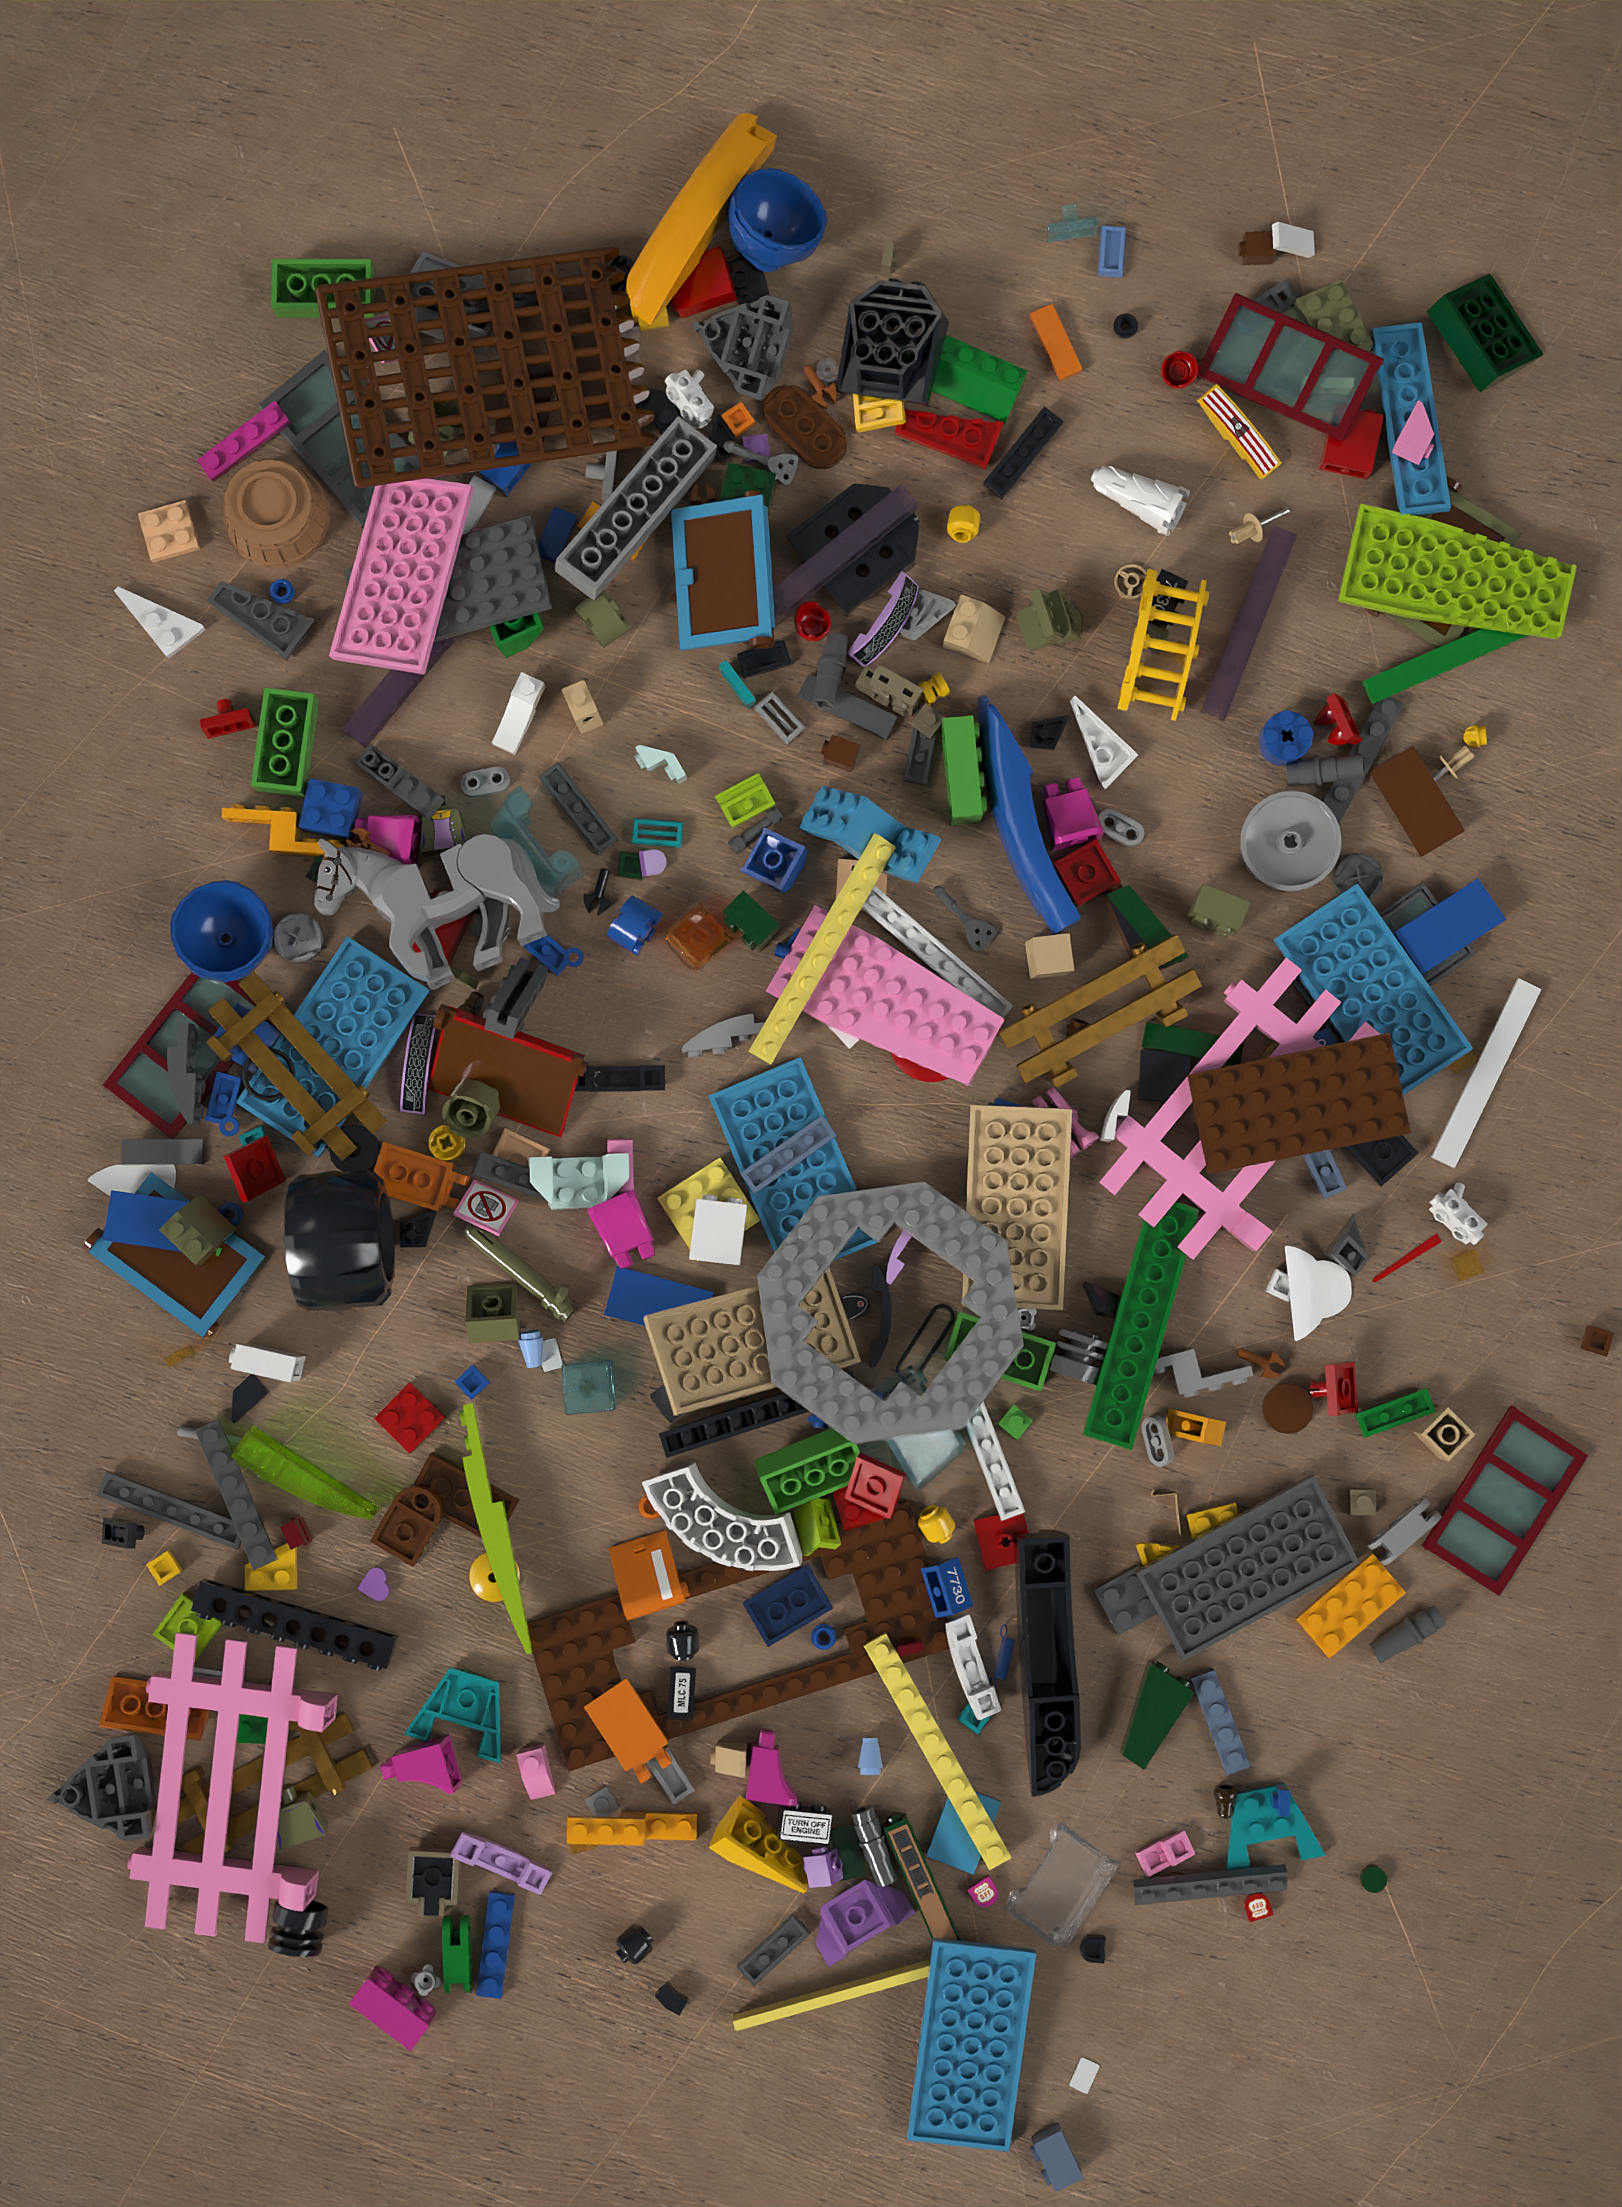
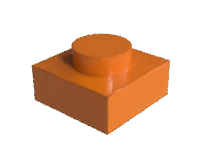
(738, 419)

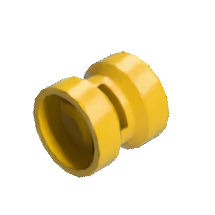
(934, 688)

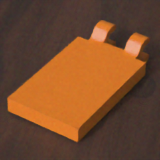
(418, 1177)
(629, 1729)

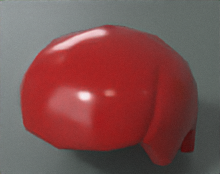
(1179, 369)
(812, 621)

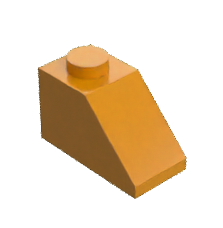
(1195, 1427)

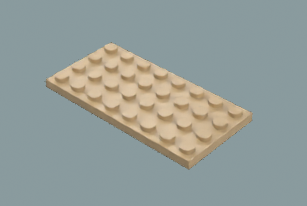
(1022, 1193)
(720, 1349)

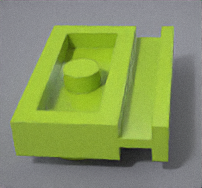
(745, 800)

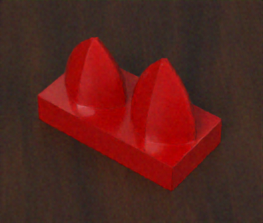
(1338, 712)

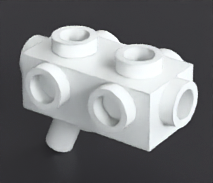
(688, 397)
(1458, 1215)

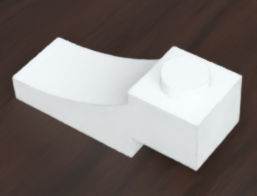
(518, 713)

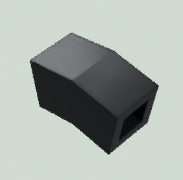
(671, 1998)

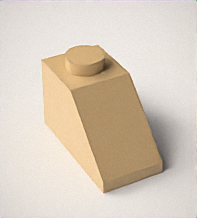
(730, 1758)

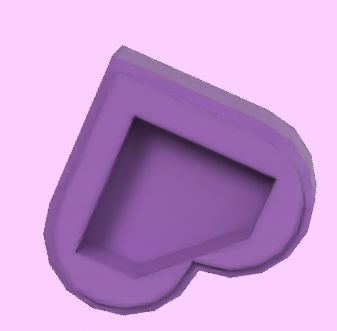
(375, 1584)

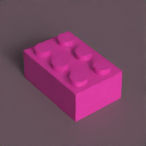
(393, 2007)

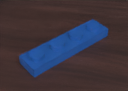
(495, 1944)

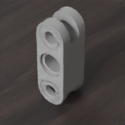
(1404, 1530)

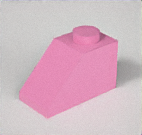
(1415, 437)
(536, 1771)

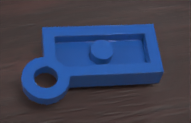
(553, 955)
(223, 1102)

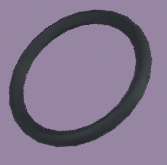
(250, 1089)

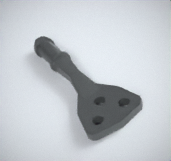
(771, 462)
(969, 923)

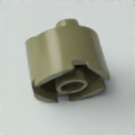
(603, 618)
(471, 1108)

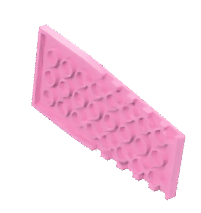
(893, 1003)

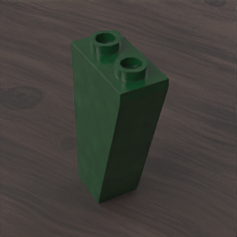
(1154, 1713)

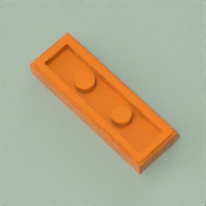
(1056, 342)

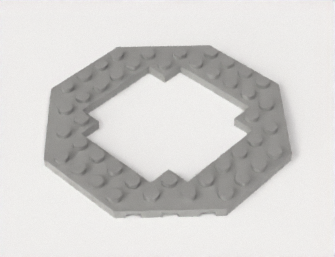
(831, 1391)

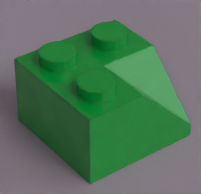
(517, 634)

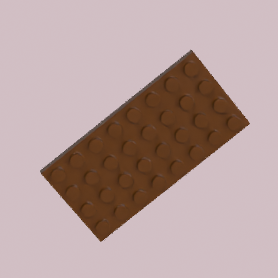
(1299, 1103)

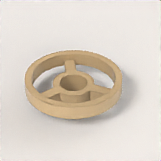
(1130, 587)

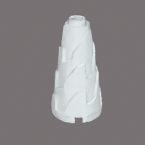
(1147, 498)

